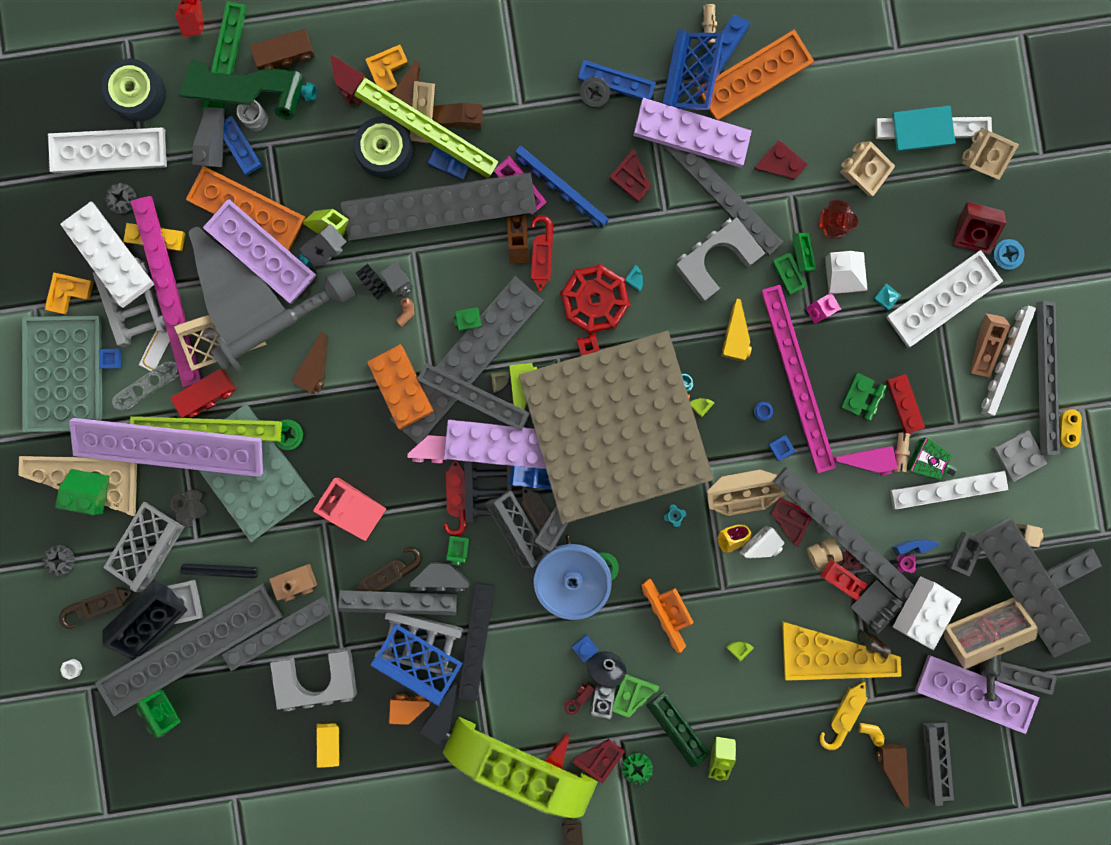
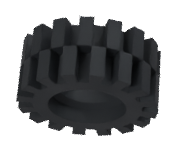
(372, 281)

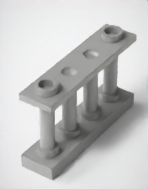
(117, 317)
(433, 628)

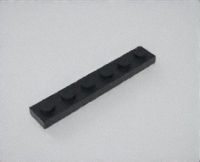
(476, 642)

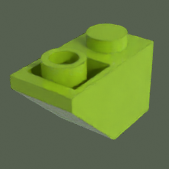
(322, 218)
(722, 758)

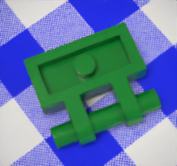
(858, 393)

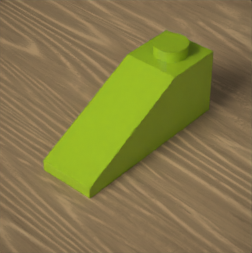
(517, 389)

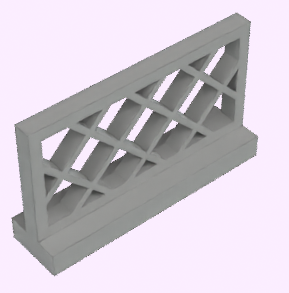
(154, 558)

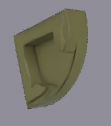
(500, 380)

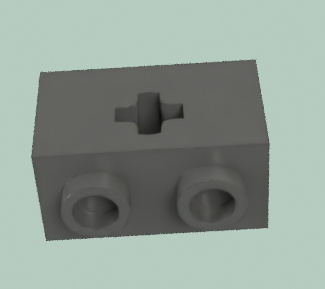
(323, 245)
(397, 280)
(964, 554)

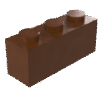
(283, 50)

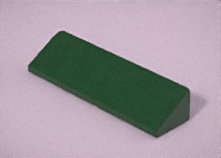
(678, 730)

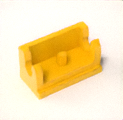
(327, 745)

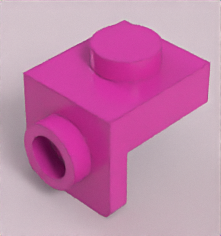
(823, 308)

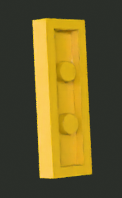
(173, 239)

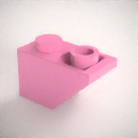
(430, 448)

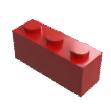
(203, 394)

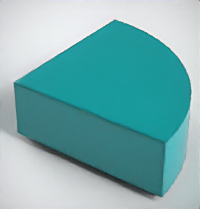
(635, 279)

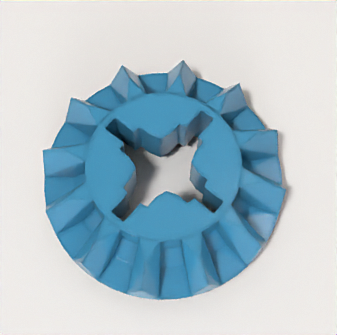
(1012, 247)

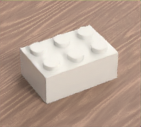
(927, 612)

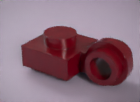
(583, 694)

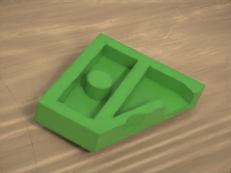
(632, 694)

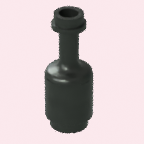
(991, 669)

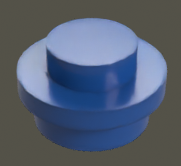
(763, 411)

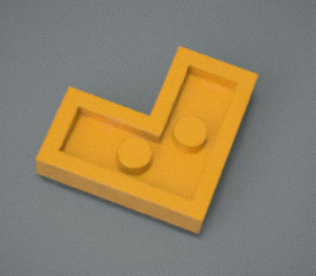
(383, 64)
(62, 289)

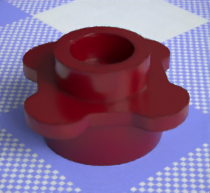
(848, 564)

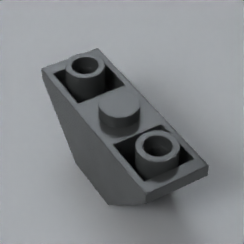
(440, 576)
(602, 702)

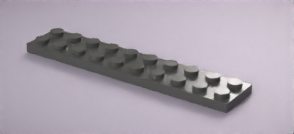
(439, 206)
(478, 349)
(188, 649)

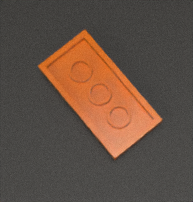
(400, 387)

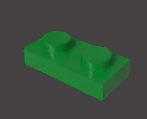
(804, 252)
(789, 273)

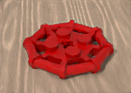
(597, 309)

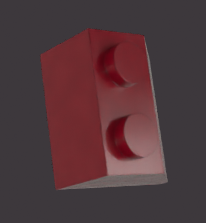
(346, 80)
(979, 227)

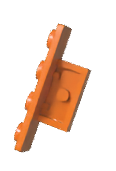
(670, 612)

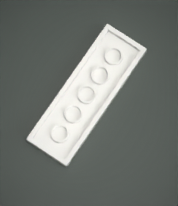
(107, 150)
(107, 254)
(944, 299)

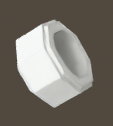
(71, 669)

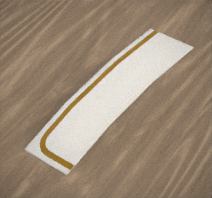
(155, 350)

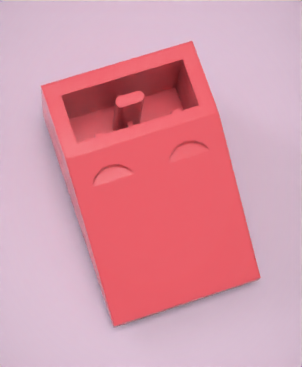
(349, 509)

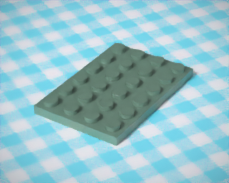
(60, 371)
(264, 500)

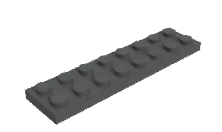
(1032, 587)

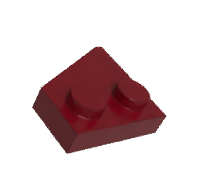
(781, 162)
(631, 177)
(791, 519)
(600, 759)

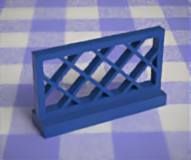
(678, 65)
(409, 680)

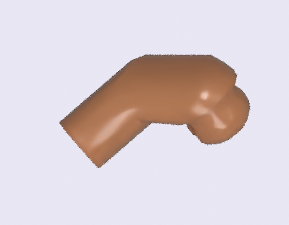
(408, 311)

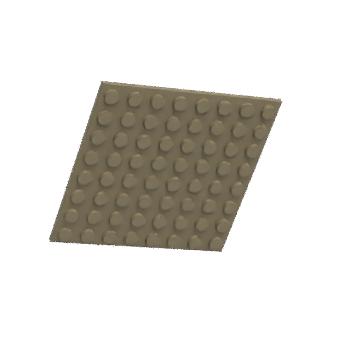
(615, 427)

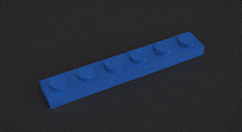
(567, 193)

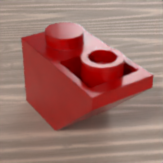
(190, 17)

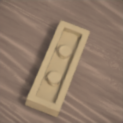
(423, 102)

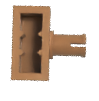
(293, 582)

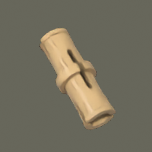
(709, 21)
(902, 452)

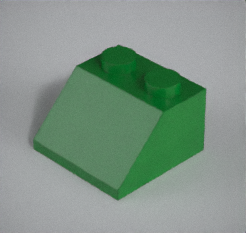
(83, 492)

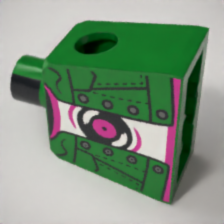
(930, 460)

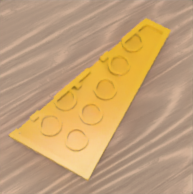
(822, 656)

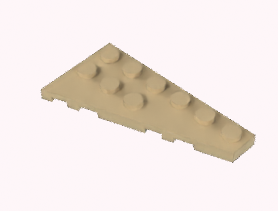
(53, 471)

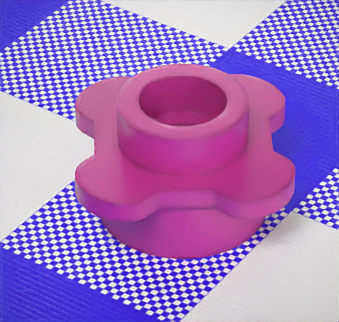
(910, 567)

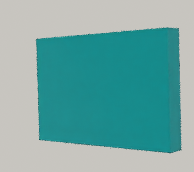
(923, 128)

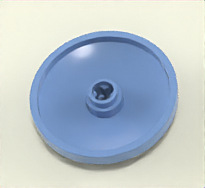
(570, 597)

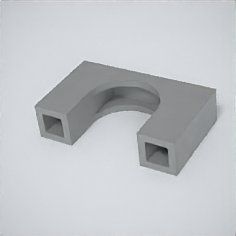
(732, 236)
(291, 694)

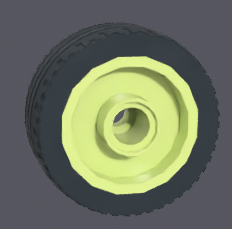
(133, 90)
(381, 133)

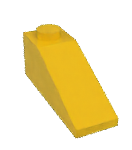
(737, 338)

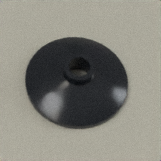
(602, 674)

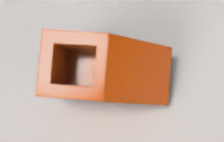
(406, 709)

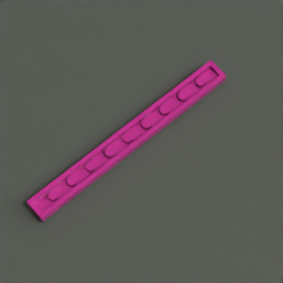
(165, 285)
(798, 379)

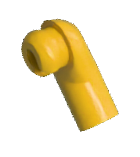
(874, 732)

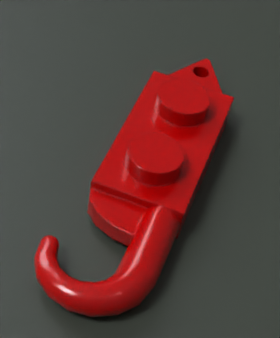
(542, 253)
(456, 497)

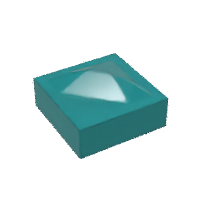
(887, 297)

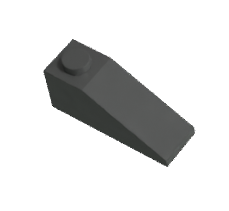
(209, 139)

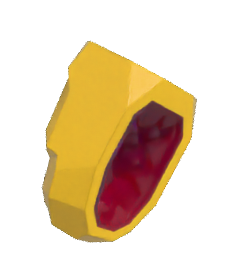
(733, 537)

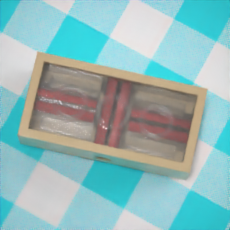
(990, 632)

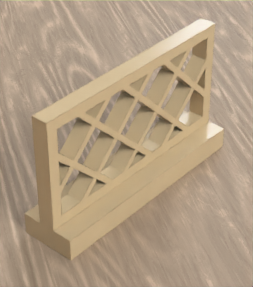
(195, 326)

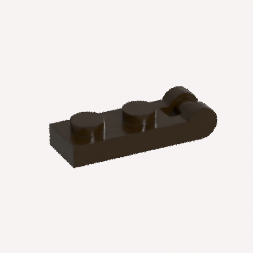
(874, 644)

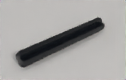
(218, 570)

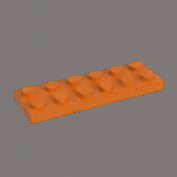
(758, 74)
(213, 190)

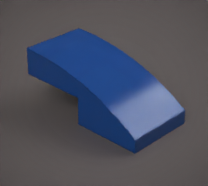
(447, 163)
(919, 546)

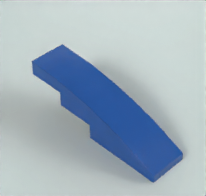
(529, 477)

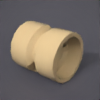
(823, 553)

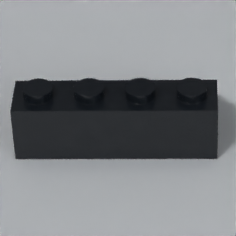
(143, 621)

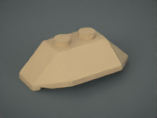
(744, 493)

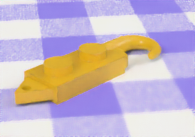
(846, 715)

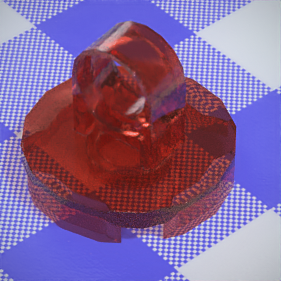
(838, 219)

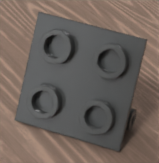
(877, 606)

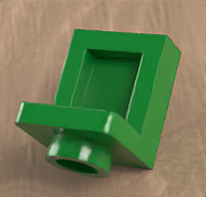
(467, 319)
(457, 550)

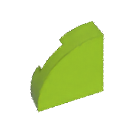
(701, 405)
(740, 649)

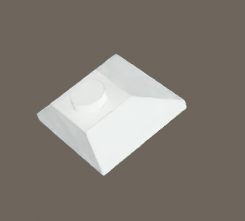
(846, 272)
(763, 544)

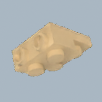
(989, 153)
(867, 167)

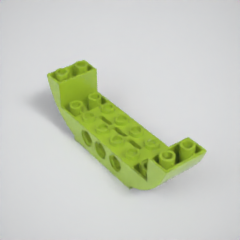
(518, 772)

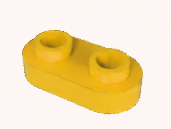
(1069, 428)

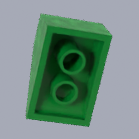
(157, 713)

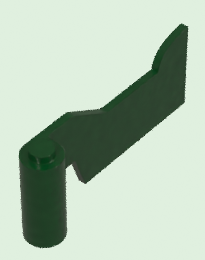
(244, 89)

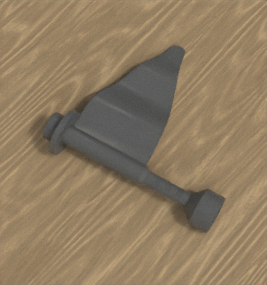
(244, 305)

